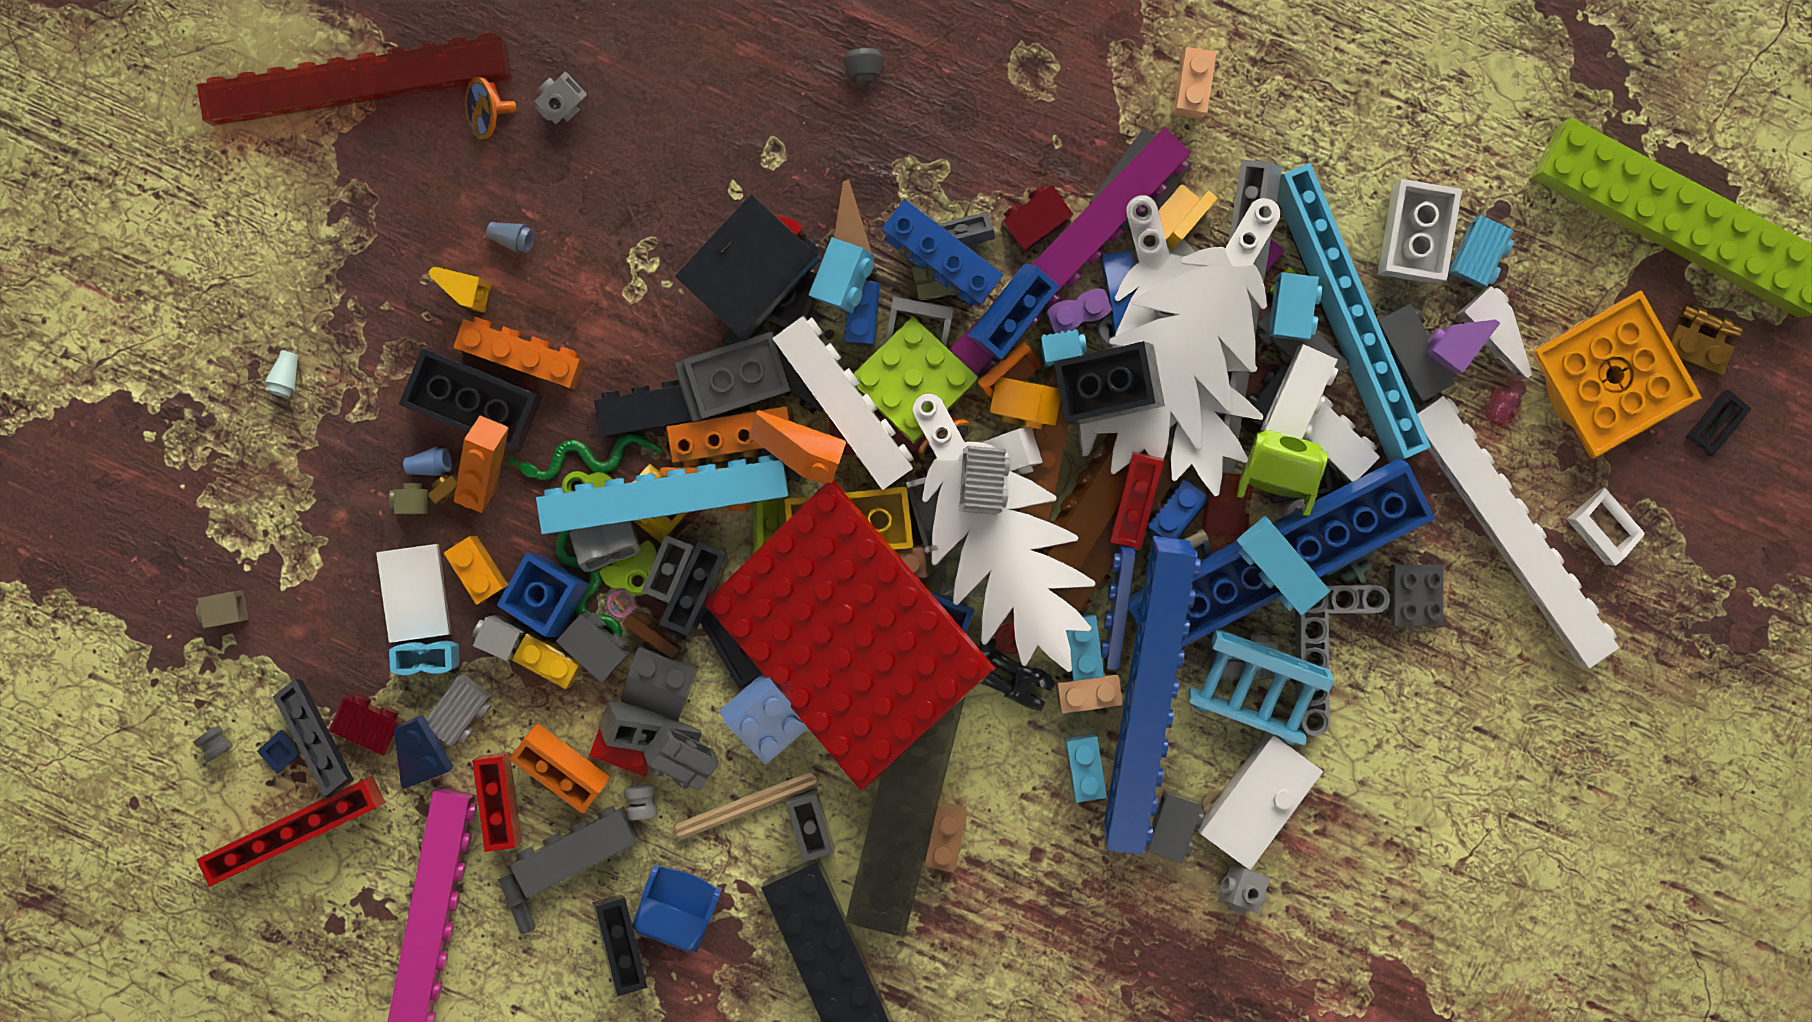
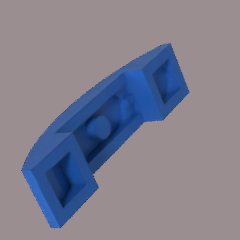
(1114, 269)

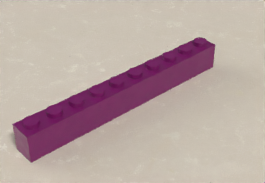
(1093, 227)

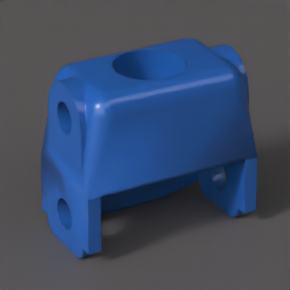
(676, 908)

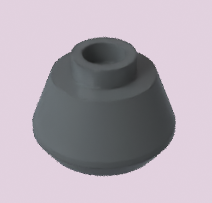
(864, 64)

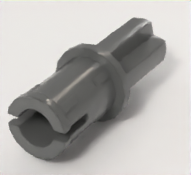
(517, 902)

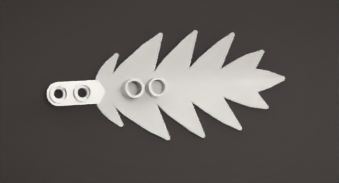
(1153, 269)
(1208, 307)
(1001, 547)

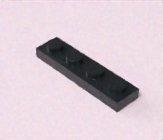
(313, 738)

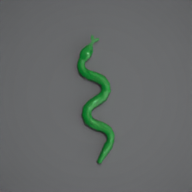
(531, 471)
(595, 581)

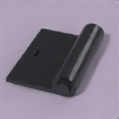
(753, 271)

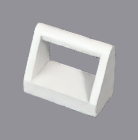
(1595, 536)

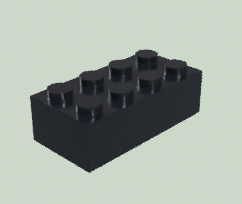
(461, 394)

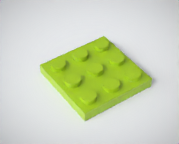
(908, 367)

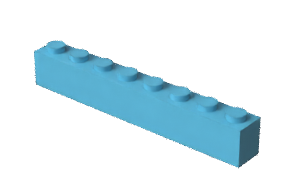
(662, 496)

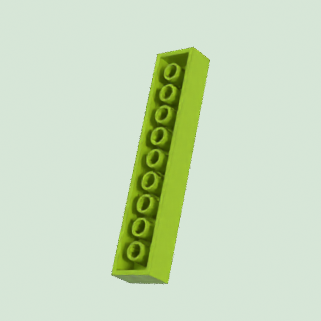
(1679, 215)

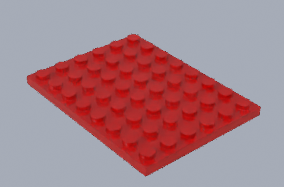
(848, 635)

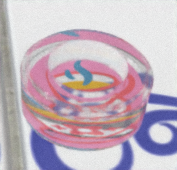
(620, 604)

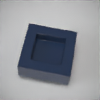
(279, 751)

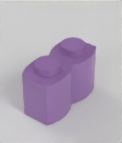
(1086, 309)

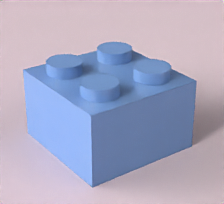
(763, 719)

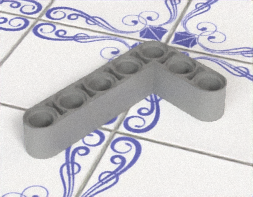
(1320, 643)

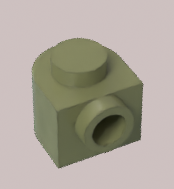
(409, 500)

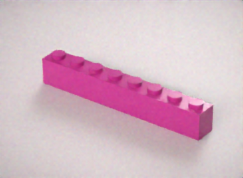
(432, 906)

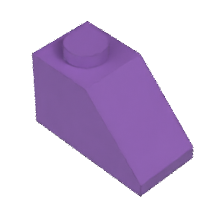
(1460, 343)

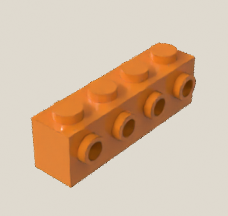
(519, 354)
(717, 437)

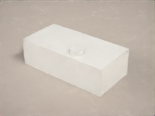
(1259, 800)

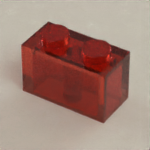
(1226, 512)

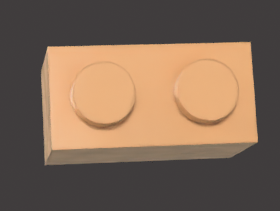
(1194, 83)
(1089, 693)

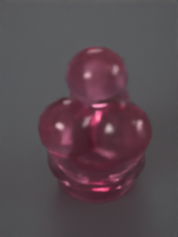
(1505, 404)

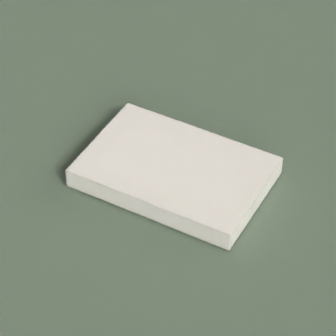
(413, 593)

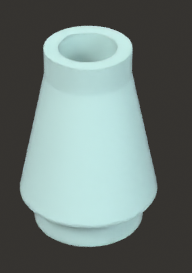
(282, 377)

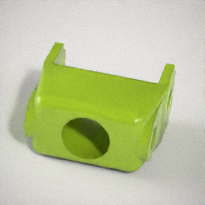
(1284, 467)

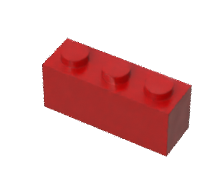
(497, 802)

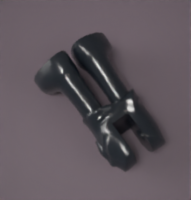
(1022, 678)

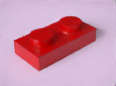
(624, 758)

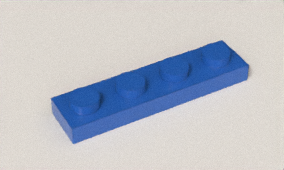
(1119, 595)

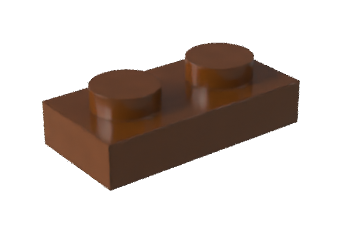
(642, 626)

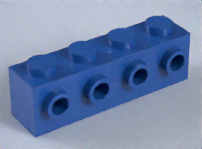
(941, 253)

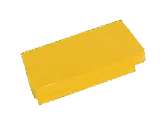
(1182, 213)

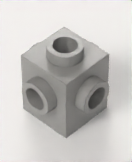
(566, 91)
(1243, 890)

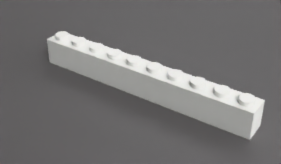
(1515, 535)

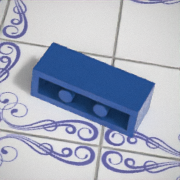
(1013, 311)

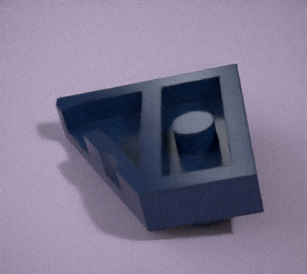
(419, 752)

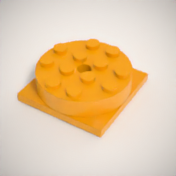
(1646, 367)

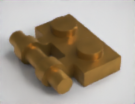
(1699, 349)

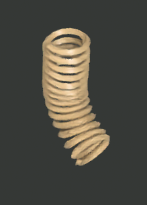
(1207, 801)

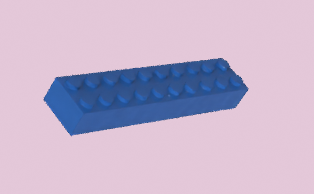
(1335, 533)
(1149, 694)

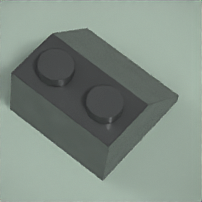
(659, 682)

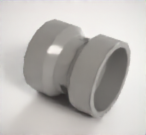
(640, 802)

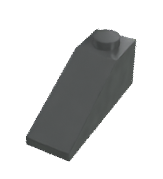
(635, 726)

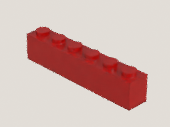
(290, 831)

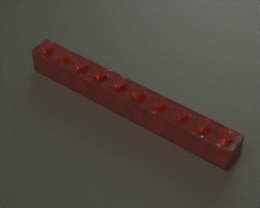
(353, 80)

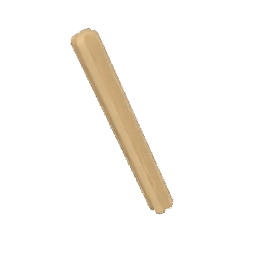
(746, 805)

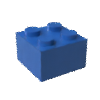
(543, 595)

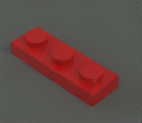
(1136, 500)

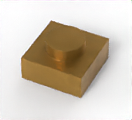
(443, 489)

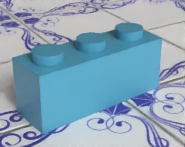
(1281, 566)

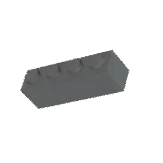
(575, 851)

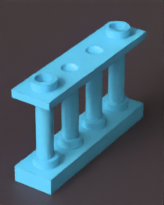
(1258, 657)

